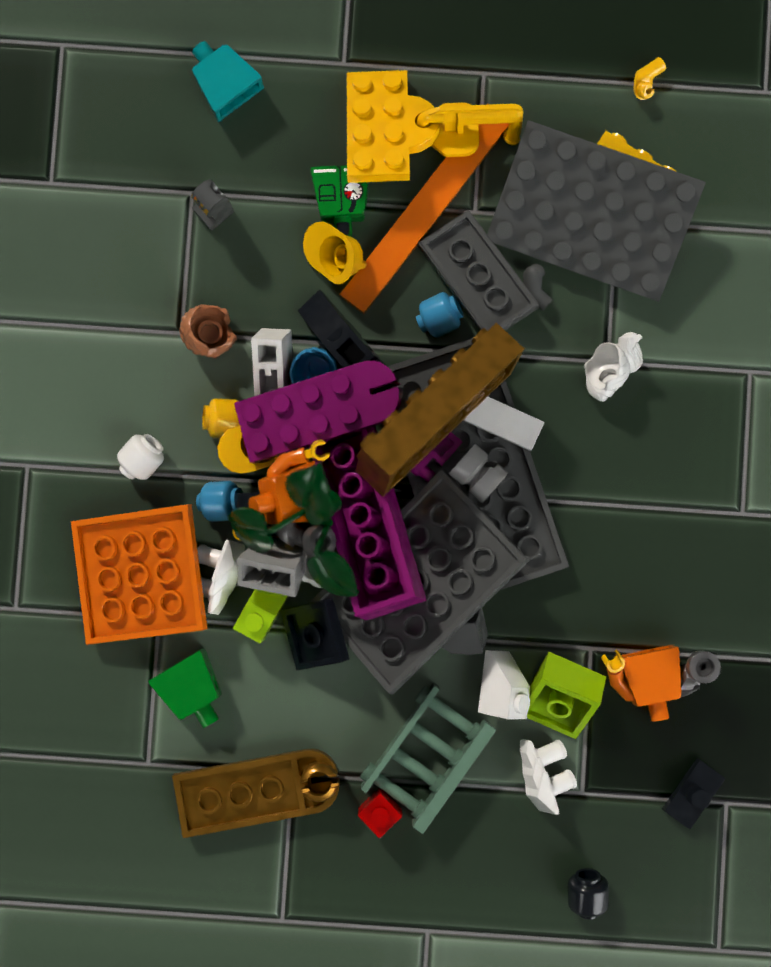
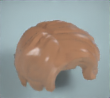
(207, 330)

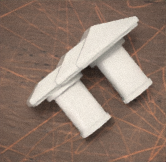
(225, 573)
(538, 785)

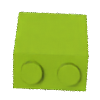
(564, 695)

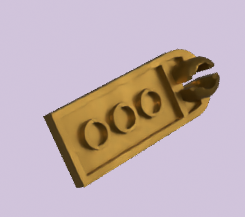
(254, 791)

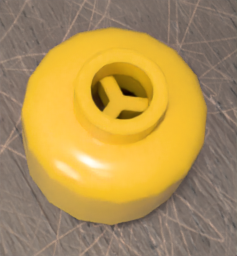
(219, 416)

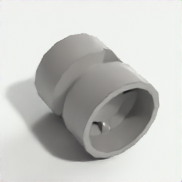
(478, 473)

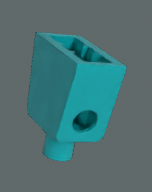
(224, 78)

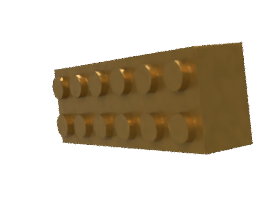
(437, 409)

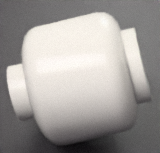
(140, 457)

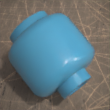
(439, 314)
(217, 500)

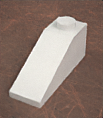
(271, 359)

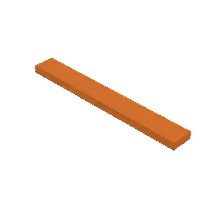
(417, 221)

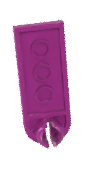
(317, 409)

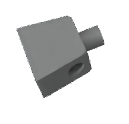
(274, 571)

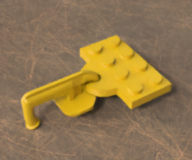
(390, 125)

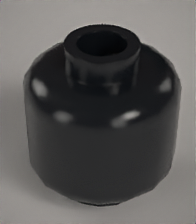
(588, 893)

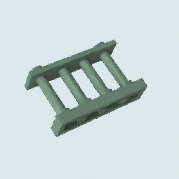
(440, 785)

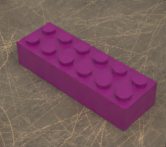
(370, 534)

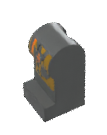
(211, 204)

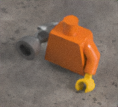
(278, 506)
(656, 676)

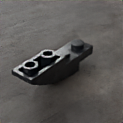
(337, 333)

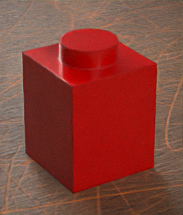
(379, 812)

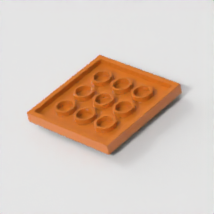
(139, 574)

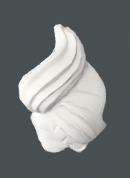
(612, 365)

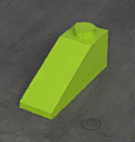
(259, 614)

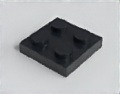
(315, 634)

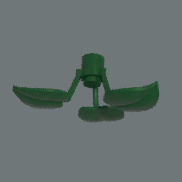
(310, 491)

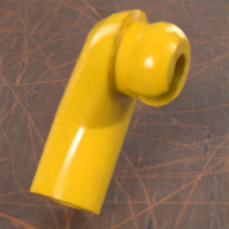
(644, 78)

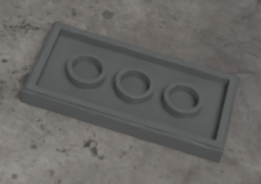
(478, 273)

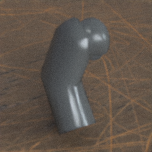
(533, 281)

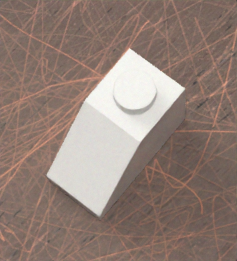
(503, 687)

